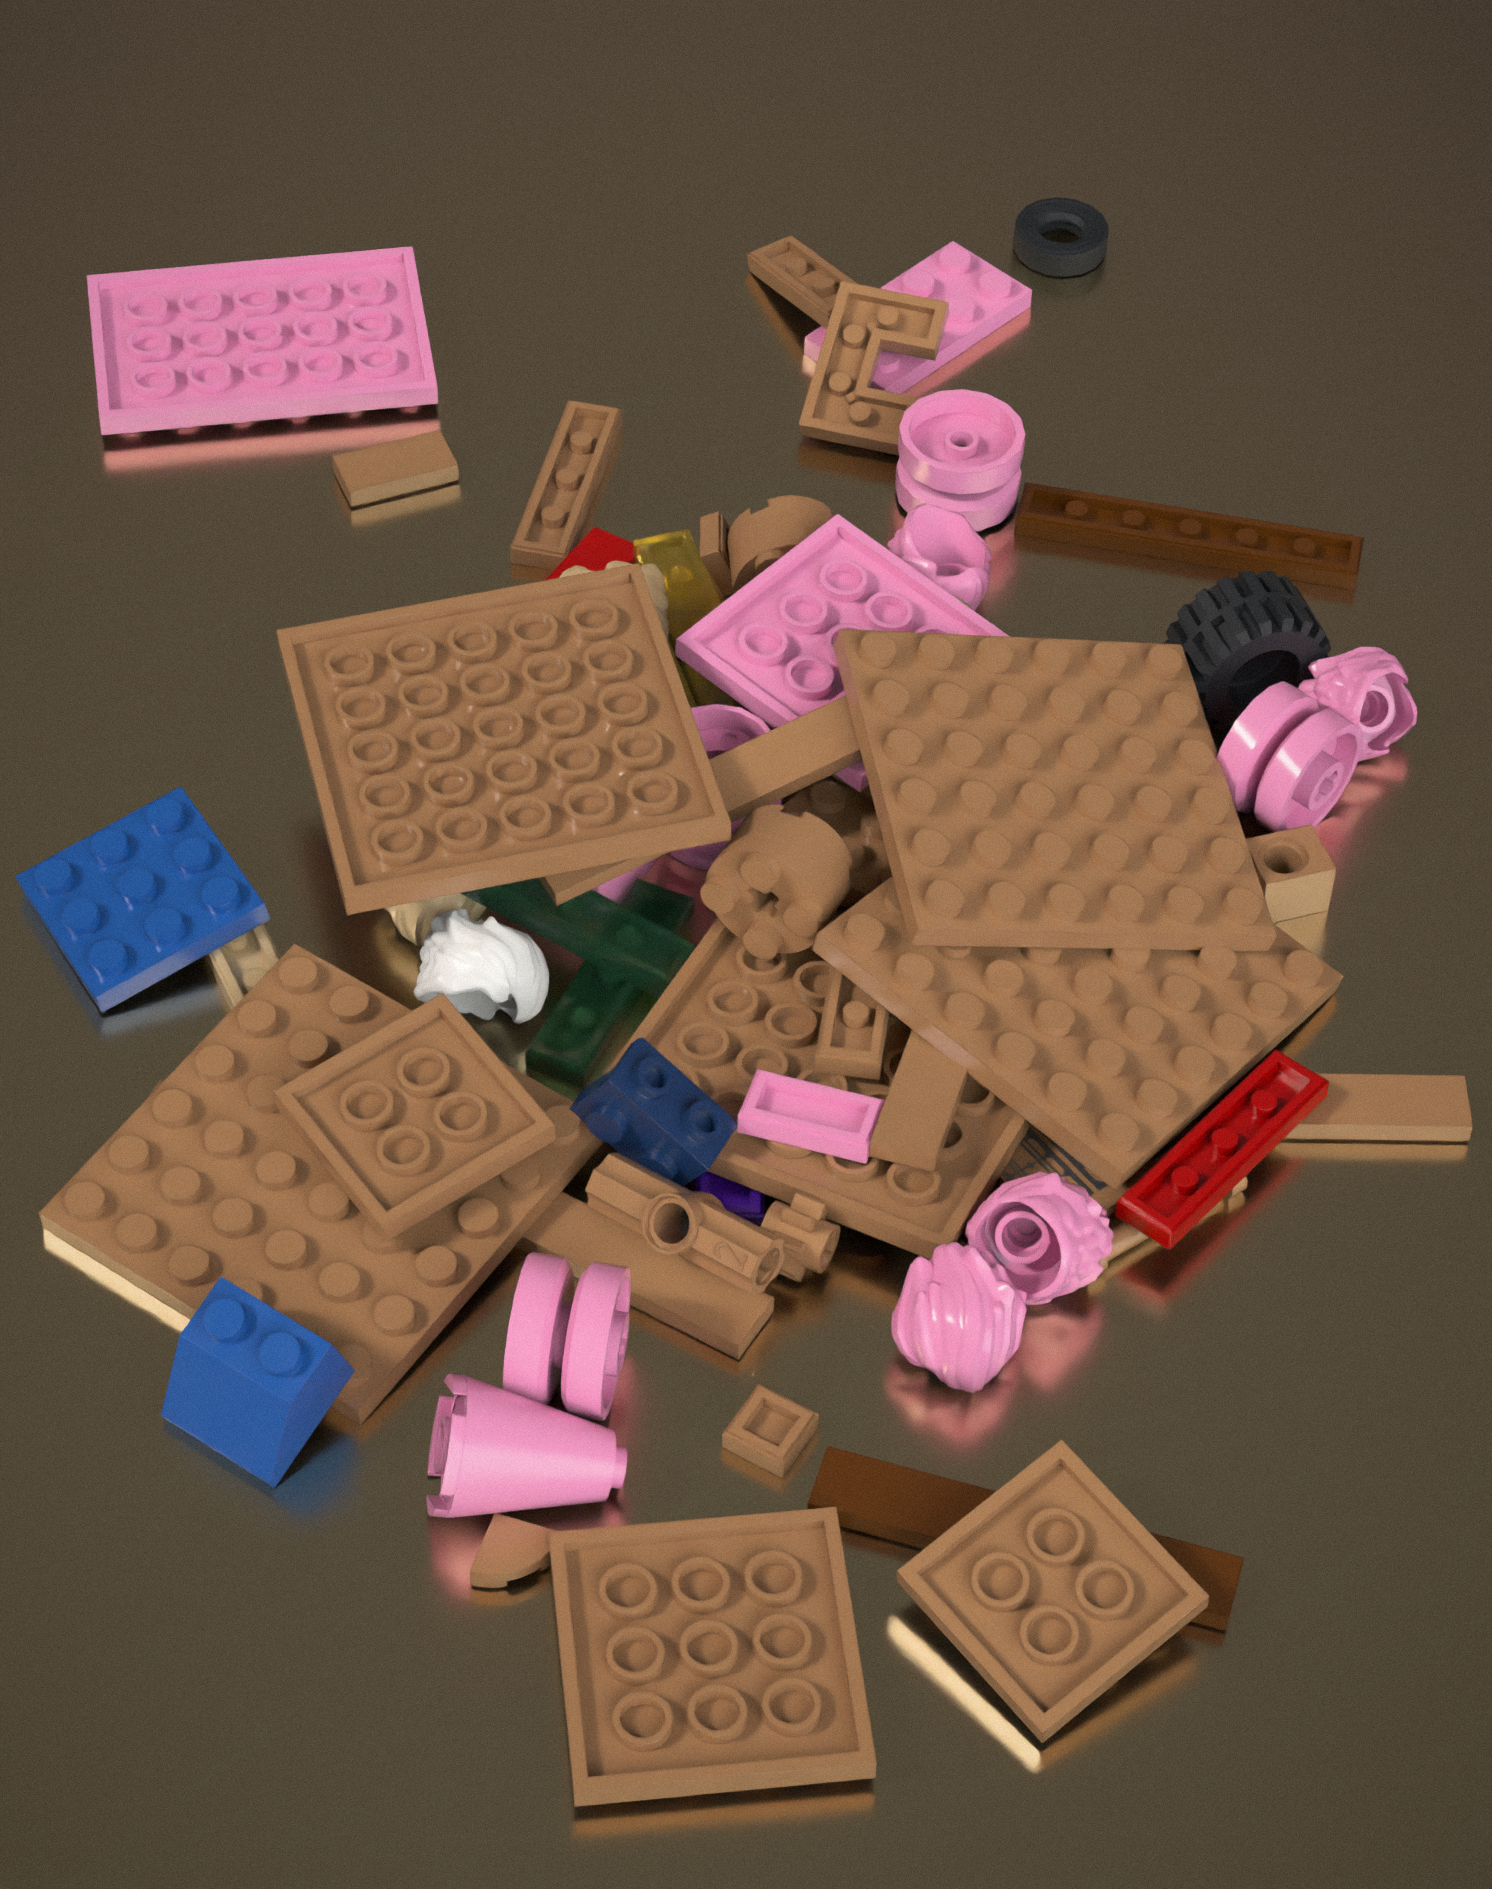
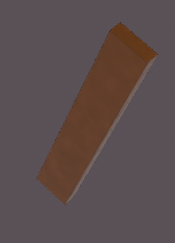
(1189, 535)
(922, 1506)

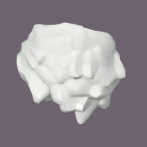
(482, 967)

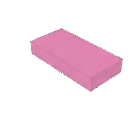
(809, 1116)

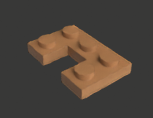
(861, 325)

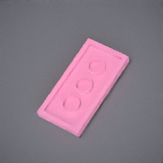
(979, 304)

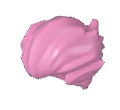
(945, 551)
(1367, 691)
(1043, 1235)
(959, 1316)

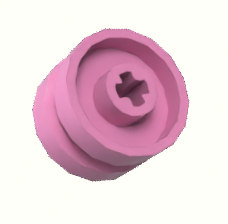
(961, 456)
(1289, 758)
(568, 1334)

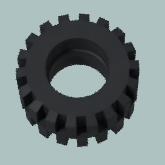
(1246, 639)

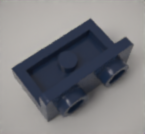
(655, 1115)

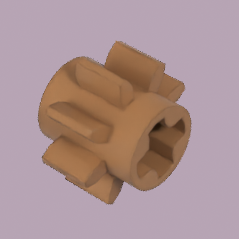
(806, 1234)

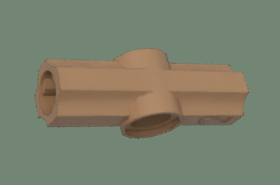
(715, 1236)

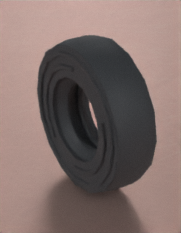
(1057, 257)

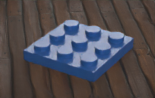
(142, 898)

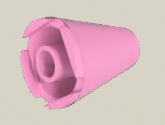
(515, 1454)

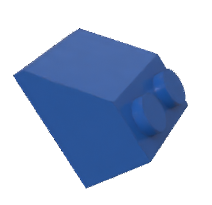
(251, 1382)

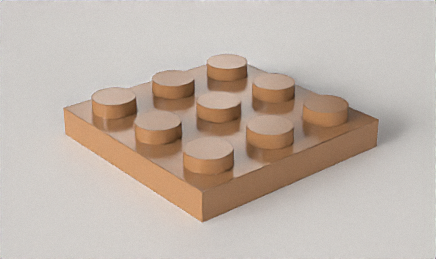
(414, 1116)
(1052, 1590)

